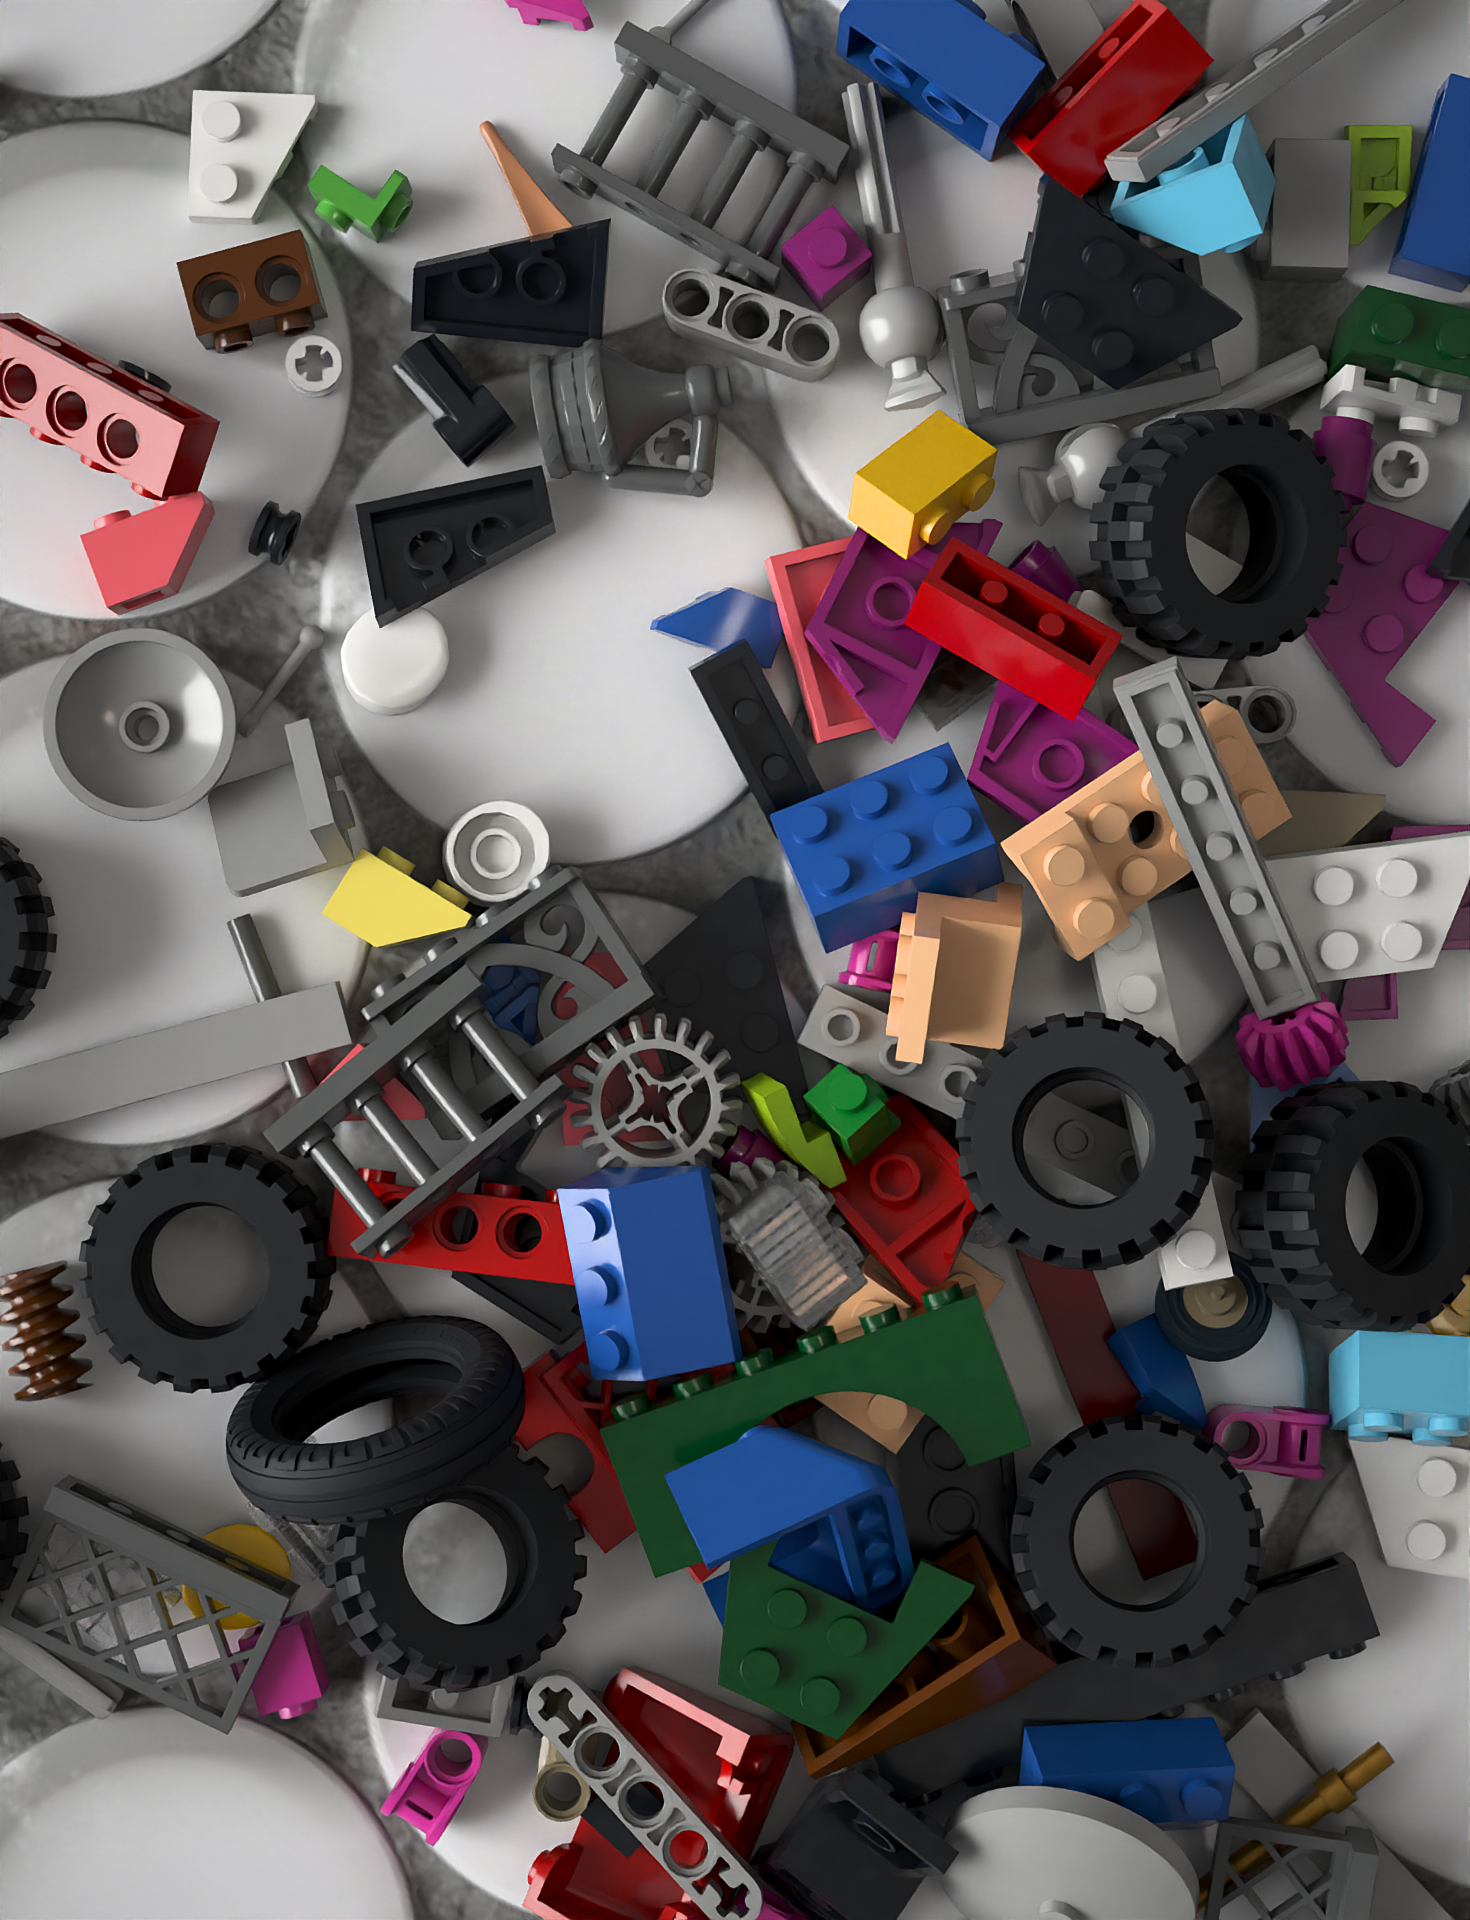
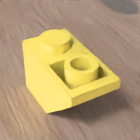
(391, 907)

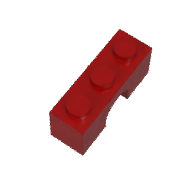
(599, 1498)

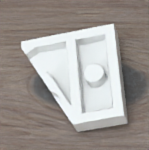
(239, 151)
(1415, 407)

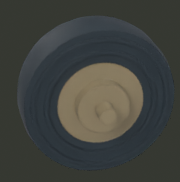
(1215, 1317)

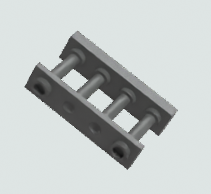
(702, 94)
(359, 1090)

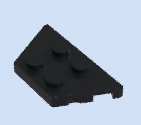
(1108, 293)
(728, 983)

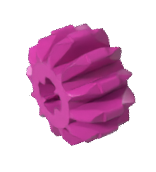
(1293, 1044)

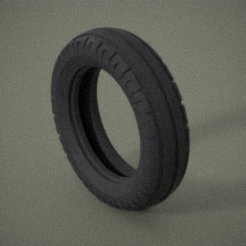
(390, 1467)

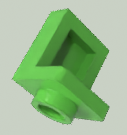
(347, 206)

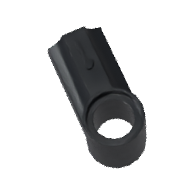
(462, 412)

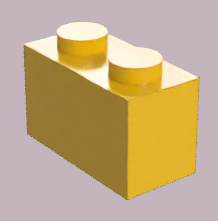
(923, 484)

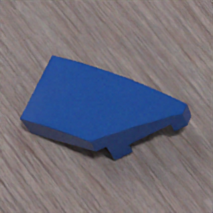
(723, 619)
(514, 999)
(1159, 1372)

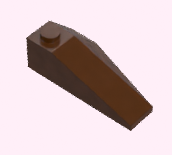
(969, 1664)

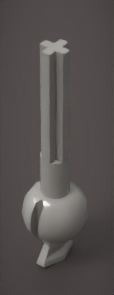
(902, 322)
(1093, 447)

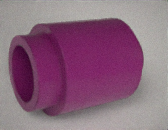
(1351, 454)

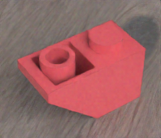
(147, 553)

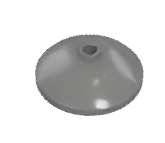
(97, 714)

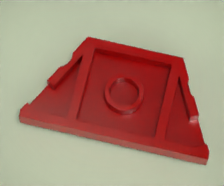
(907, 1202)

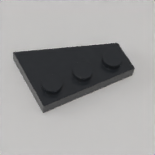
(518, 290)
(447, 535)

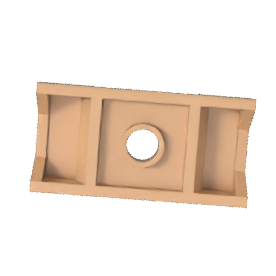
(1083, 851)

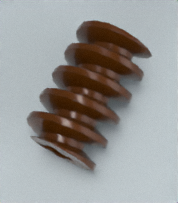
(42, 1333)

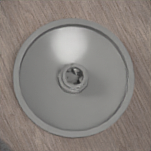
(1063, 1859)

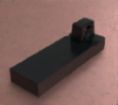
(755, 729)

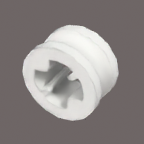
(297, 356)
(662, 436)
(1416, 460)

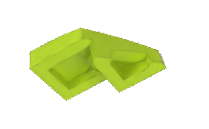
(1377, 174)
(805, 1143)

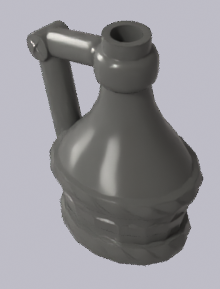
(603, 407)

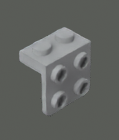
(284, 818)

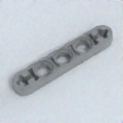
(637, 1766)

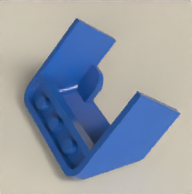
(827, 1507)

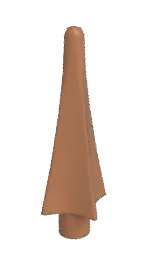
(534, 205)

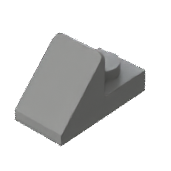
(474, 1711)

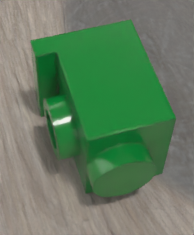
(852, 1112)

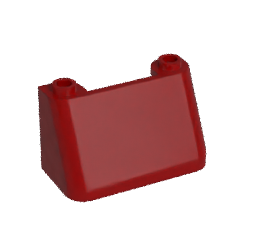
(718, 1759)

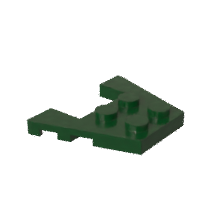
(818, 1651)

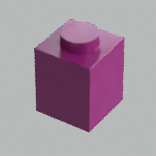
(826, 258)

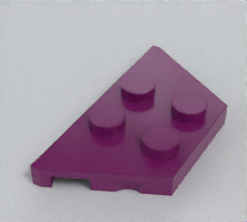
(863, 620)

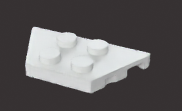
(1373, 902)
(1417, 1503)

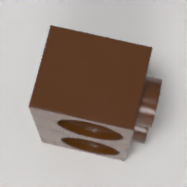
(250, 274)

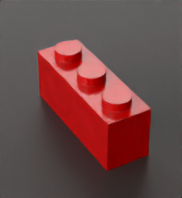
(1111, 95)
(1012, 629)

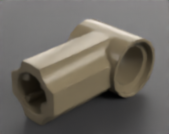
(552, 1761)

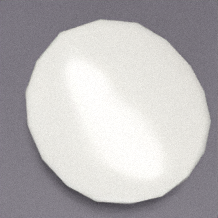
(394, 665)
(496, 852)

